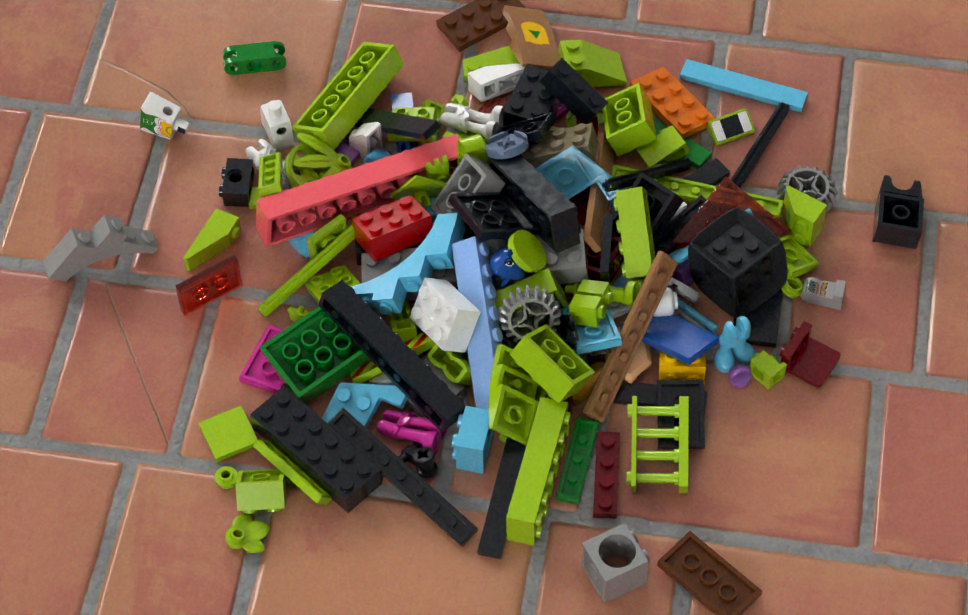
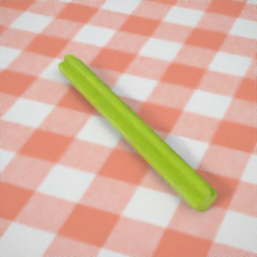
(307, 271)

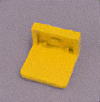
(674, 369)

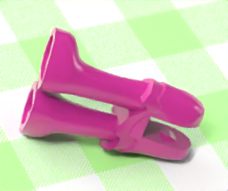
(399, 426)

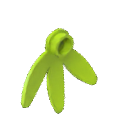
(335, 162)

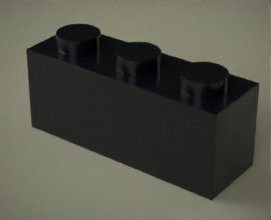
(573, 91)

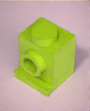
(767, 369)

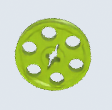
(307, 175)

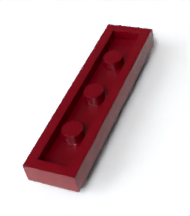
(606, 475)

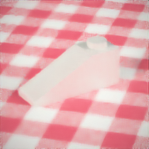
(494, 80)

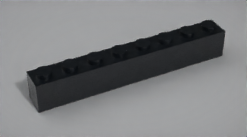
(392, 355)

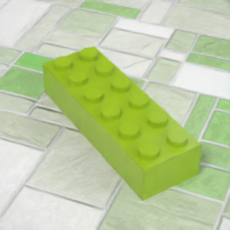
(350, 93)
(538, 471)

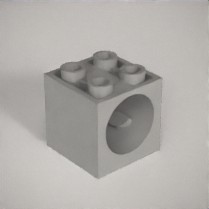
(613, 581)

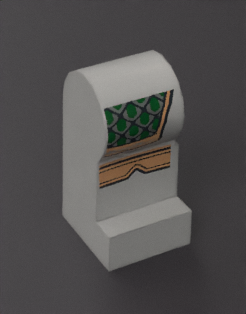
(823, 292)

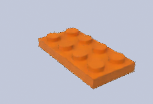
(674, 102)

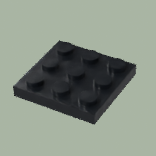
(492, 214)

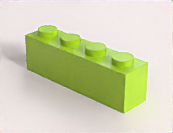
(635, 232)

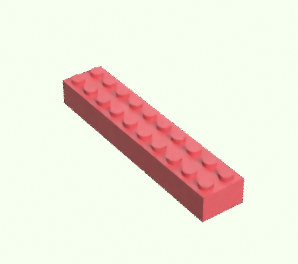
(351, 191)

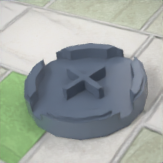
(506, 145)

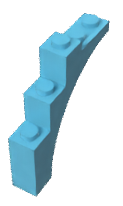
(434, 253)

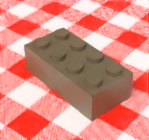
(581, 136)

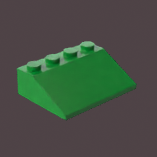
(312, 355)

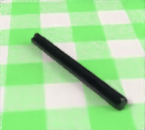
(760, 144)
(653, 172)

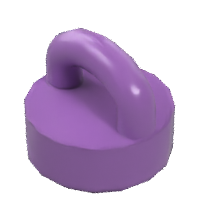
(739, 376)

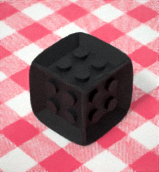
(738, 262)

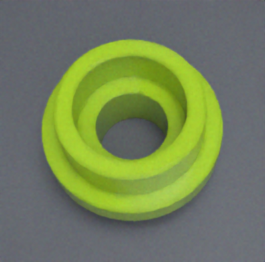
(792, 287)
(226, 483)

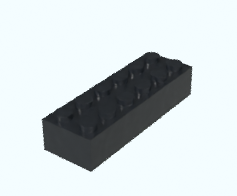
(540, 201)
(316, 448)

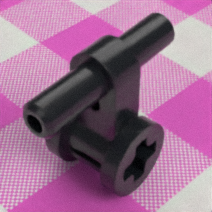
(420, 457)

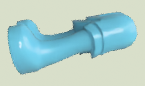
(733, 345)

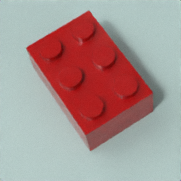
(392, 227)

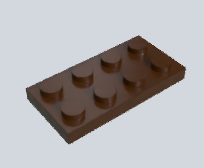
(475, 22)
(709, 577)

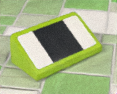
(730, 127)

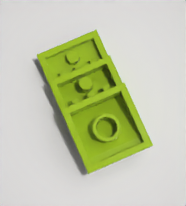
(511, 397)

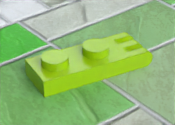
(439, 170)

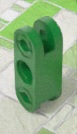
(254, 58)

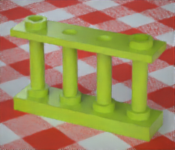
(680, 433)

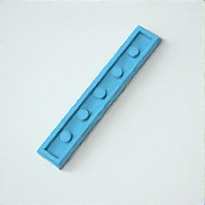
(743, 85)

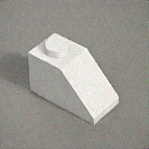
(366, 138)

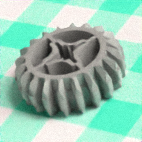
(807, 181)
(514, 324)

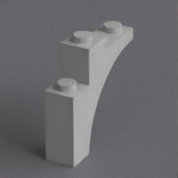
(104, 240)

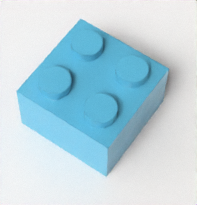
(473, 440)

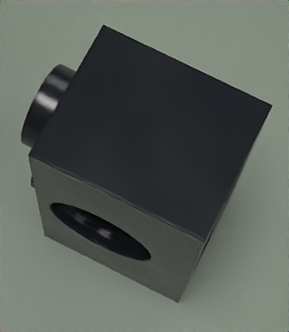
(237, 182)

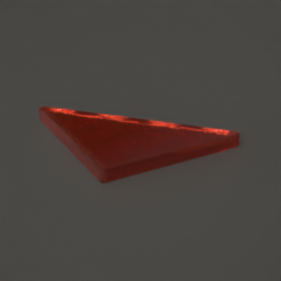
(721, 200)

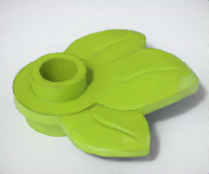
(248, 532)

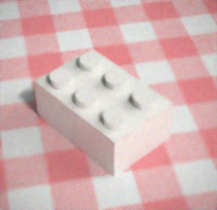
(444, 315)

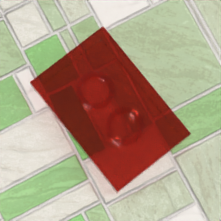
(209, 285)

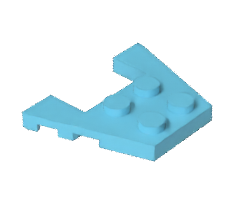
(574, 172)
(363, 400)

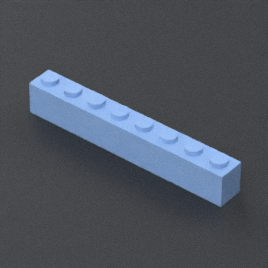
(476, 285)

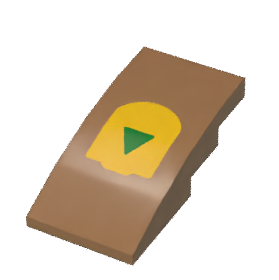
(531, 37)

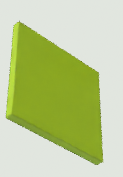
(420, 188)

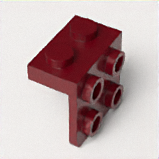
(808, 357)

